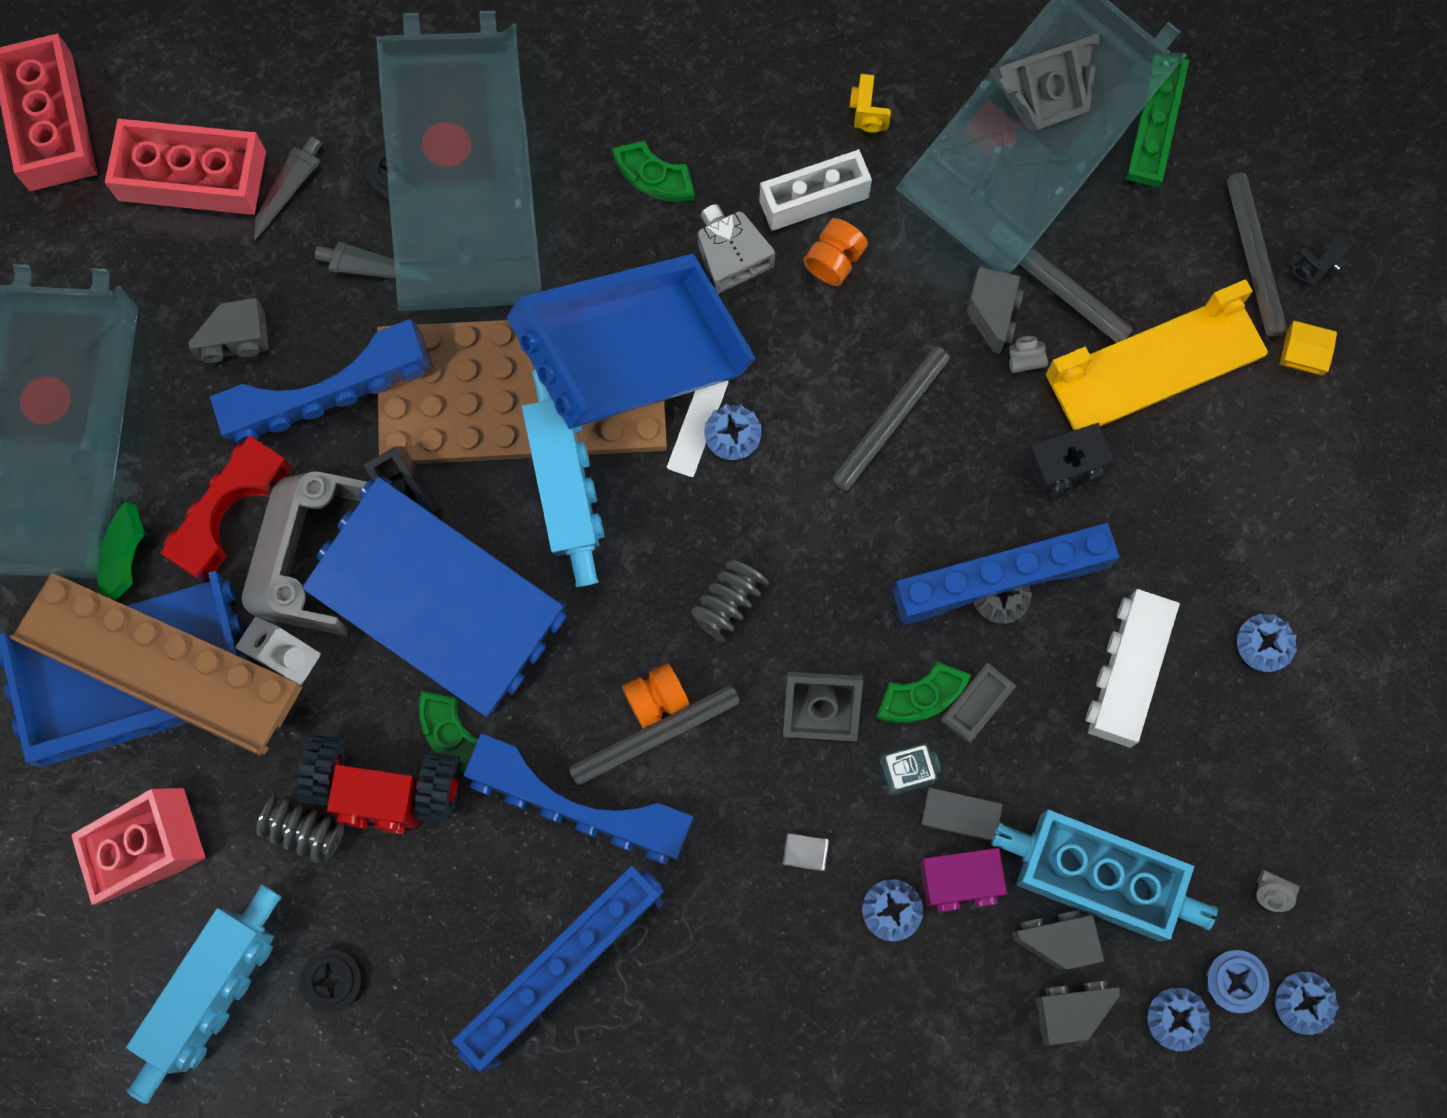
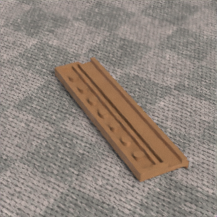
(157, 664)

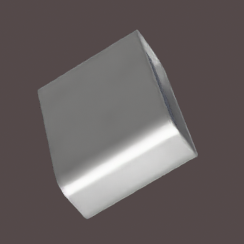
(805, 852)

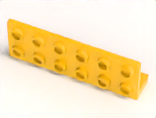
(1157, 361)

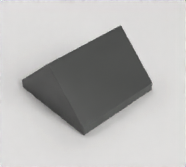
(822, 706)

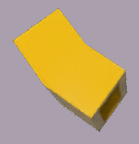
(1308, 348)

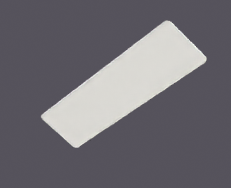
(691, 437)

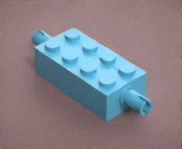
(563, 486)
(1105, 876)
(201, 993)

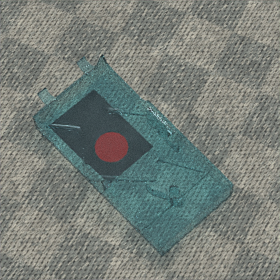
(457, 167)
(1005, 184)
(60, 421)

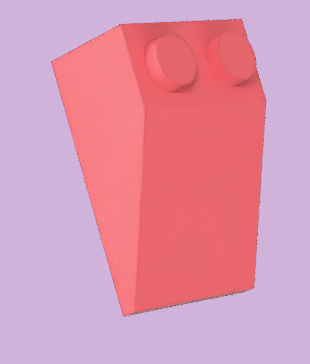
(138, 844)

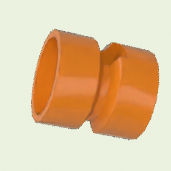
(838, 248)
(655, 695)

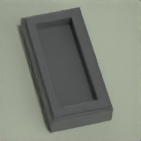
(978, 703)
(961, 814)

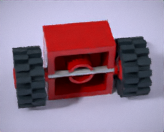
(373, 796)

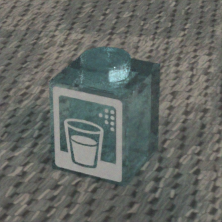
(910, 768)

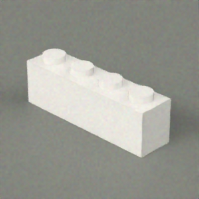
(1133, 668)

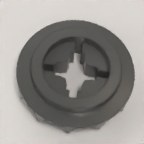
(1013, 609)

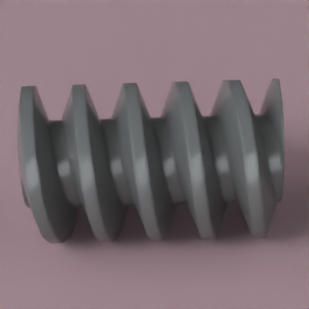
(727, 598)
(299, 831)

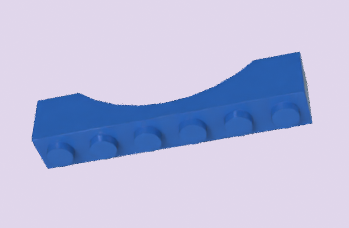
(390, 357)
(977, 579)
(651, 828)

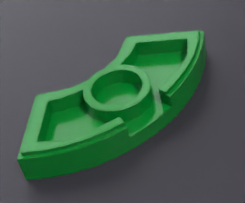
(653, 175)
(118, 552)
(923, 698)
(444, 728)

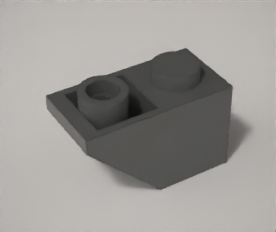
(991, 306)
(231, 331)
(1063, 944)
(1075, 1015)

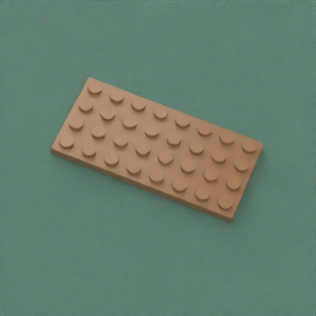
(475, 402)

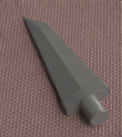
(294, 172)
(356, 261)

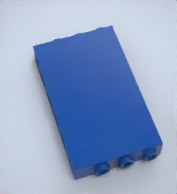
(629, 339)
(434, 597)
(72, 714)
(556, 968)

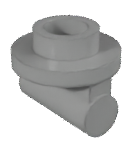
(1027, 354)
(1275, 892)

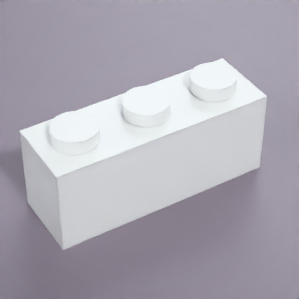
(815, 190)

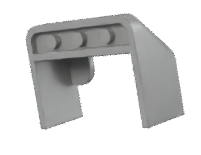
(268, 588)

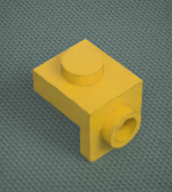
(867, 117)

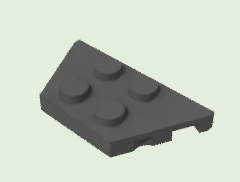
(1050, 83)

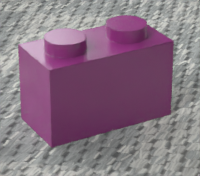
(963, 878)

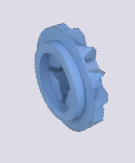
(723, 444)
(1249, 642)
(884, 926)
(1255, 981)
(1290, 995)
(1160, 1019)

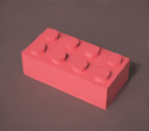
(44, 113)
(185, 166)

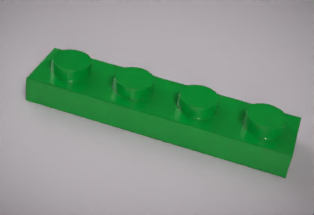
(1156, 130)

